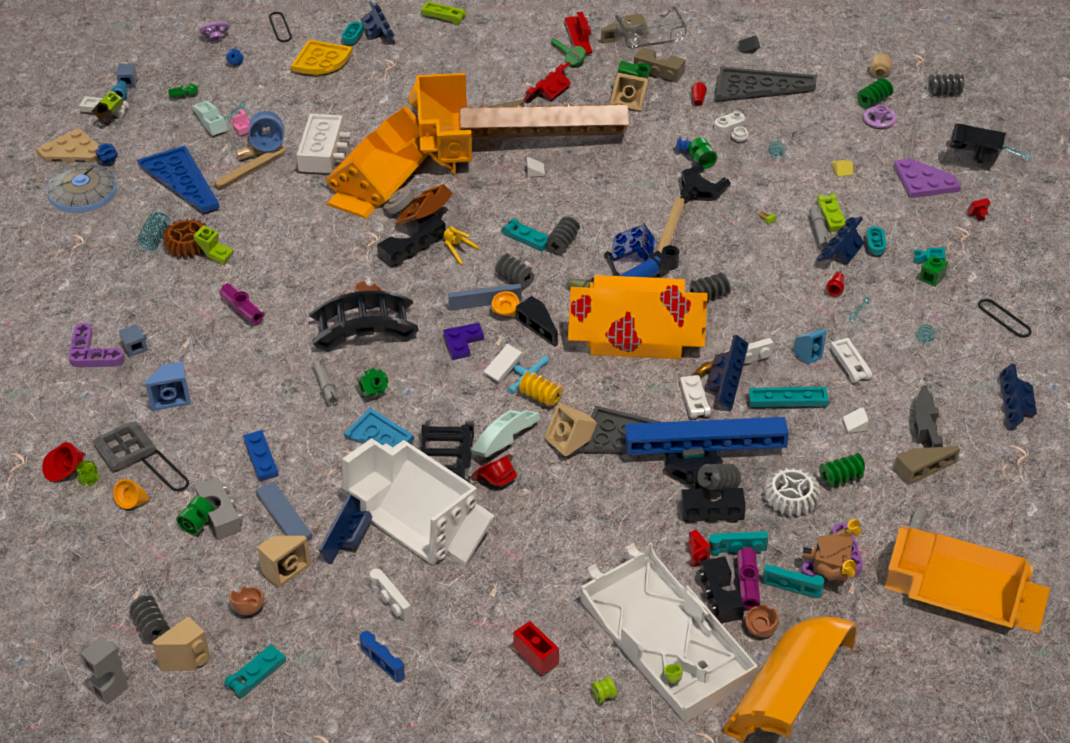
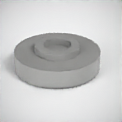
(399, 200)

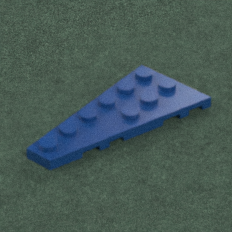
(181, 174)

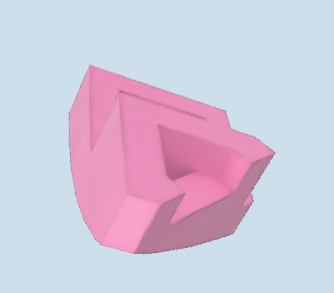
(241, 123)

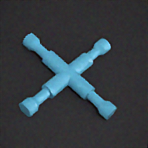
(519, 369)

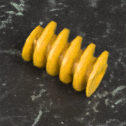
(540, 389)

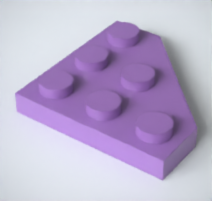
(925, 180)

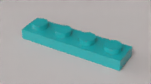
(788, 396)

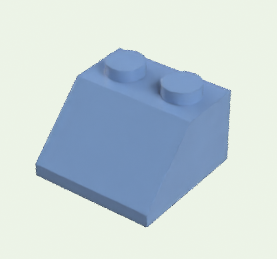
(168, 387)

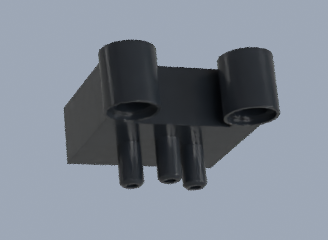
(977, 139)

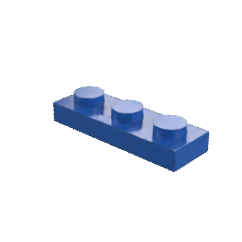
(260, 455)

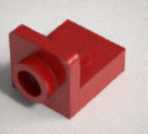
(699, 548)

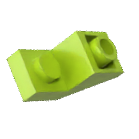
(208, 241)

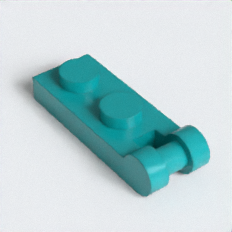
(525, 235)
(736, 541)
(793, 581)
(255, 671)

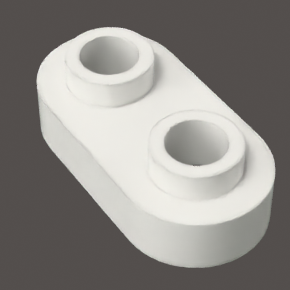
(729, 122)

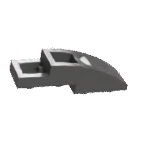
(925, 420)

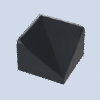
(749, 44)

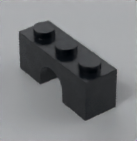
(697, 508)
(724, 604)

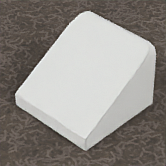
(535, 168)
(856, 421)

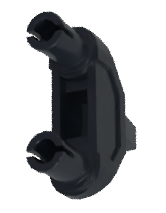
(700, 188)
(687, 469)

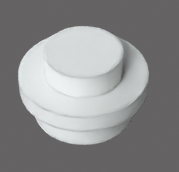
(740, 134)

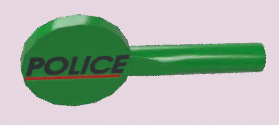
(574, 55)

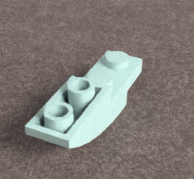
(501, 431)

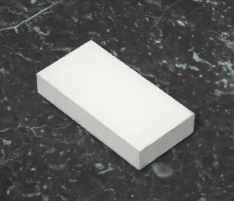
(503, 363)

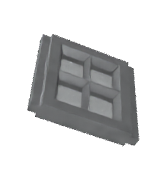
(124, 445)

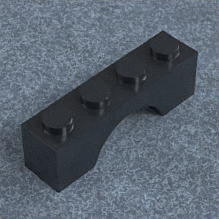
(396, 250)

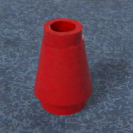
(698, 93)
(836, 284)

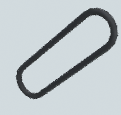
(286, 25)
(1014, 317)
(162, 478)

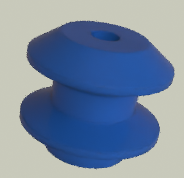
(234, 57)
(682, 145)

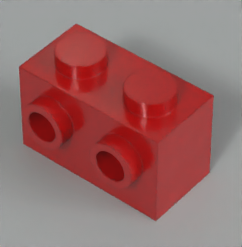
(536, 647)

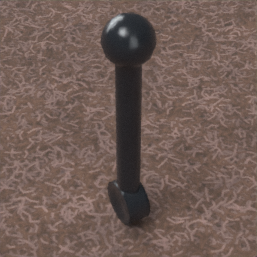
(608, 255)

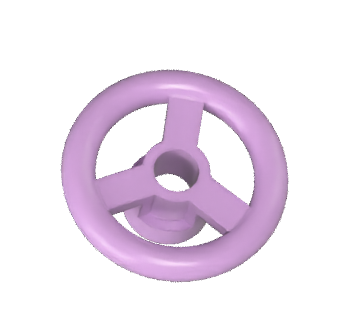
(213, 29)
(880, 114)

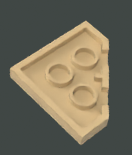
(69, 148)

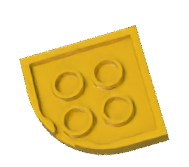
(321, 58)

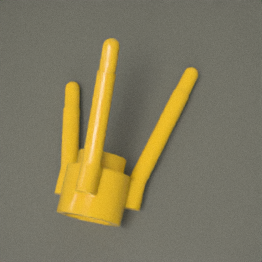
(455, 236)

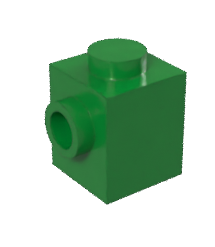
(933, 270)

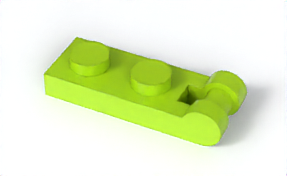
(443, 12)
(831, 212)

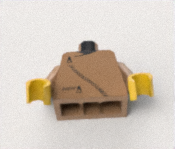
(834, 553)

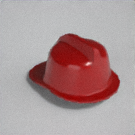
(61, 461)
(497, 472)

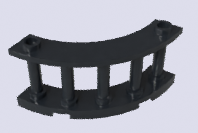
(363, 324)
(461, 434)

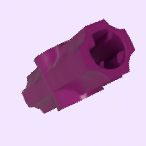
(242, 304)
(748, 578)

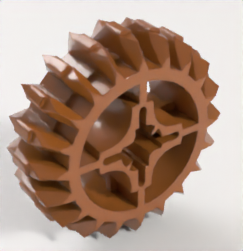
(180, 240)

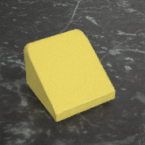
(843, 167)

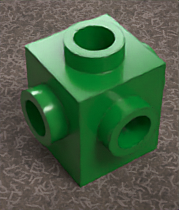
(369, 387)

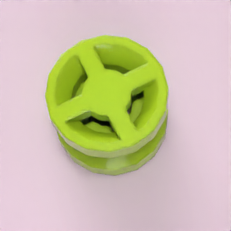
(604, 689)

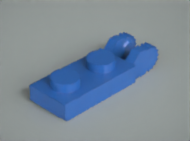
(381, 656)

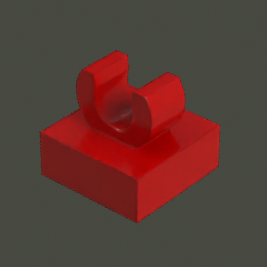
(979, 208)

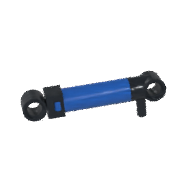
(657, 264)

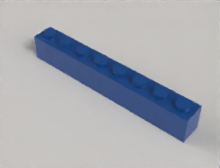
(706, 434)

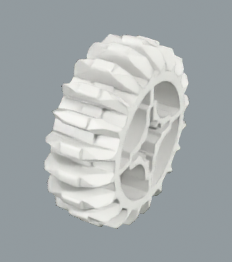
(790, 496)

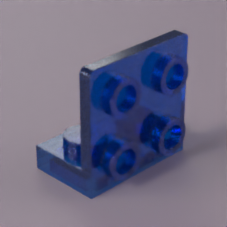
(634, 240)

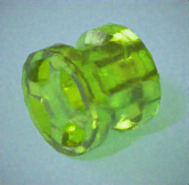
(87, 473)

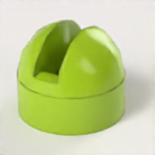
(673, 673)

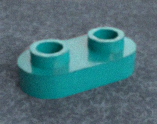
(352, 33)
(876, 240)

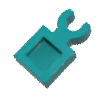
(921, 256)

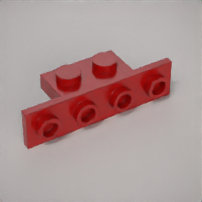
(579, 31)
(552, 85)

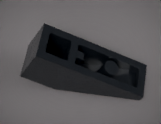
(536, 317)

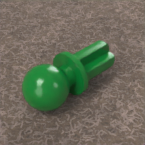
(191, 89)

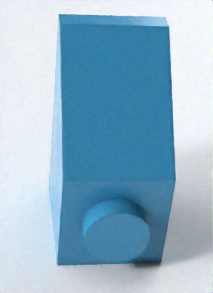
(810, 346)

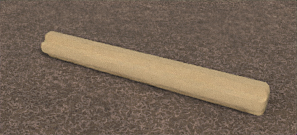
(249, 167)
(671, 223)

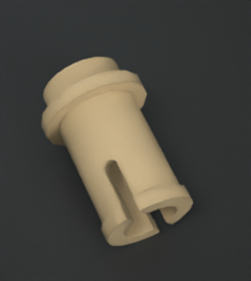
(247, 152)

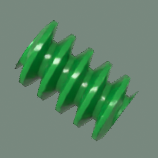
(875, 93)
(842, 469)

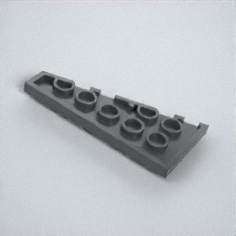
(751, 82)
(610, 430)

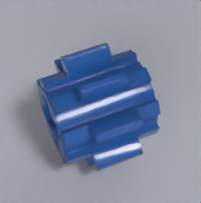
(106, 153)

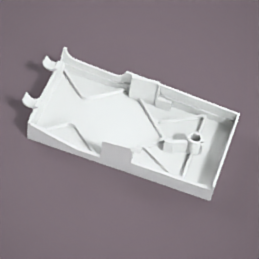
(664, 625)

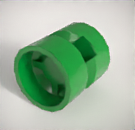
(702, 152)
(195, 515)

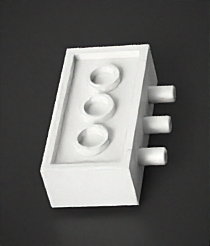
(321, 143)

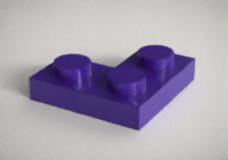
(459, 337)

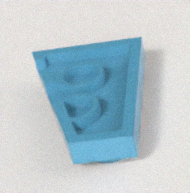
(379, 428)

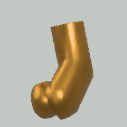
(703, 369)

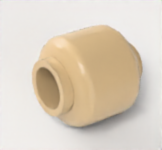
(881, 65)

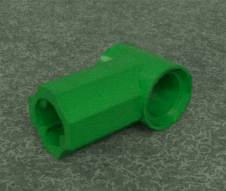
(640, 70)

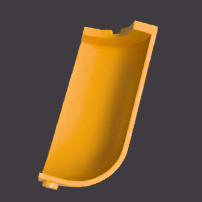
(790, 676)

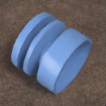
(266, 139)

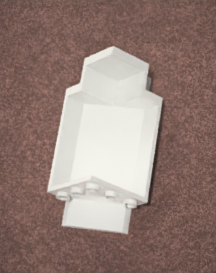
(416, 500)

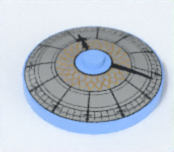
(82, 188)

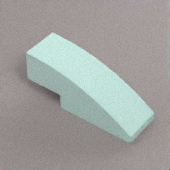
(210, 117)

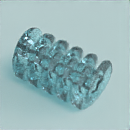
(153, 230)

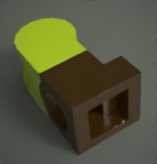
(107, 107)

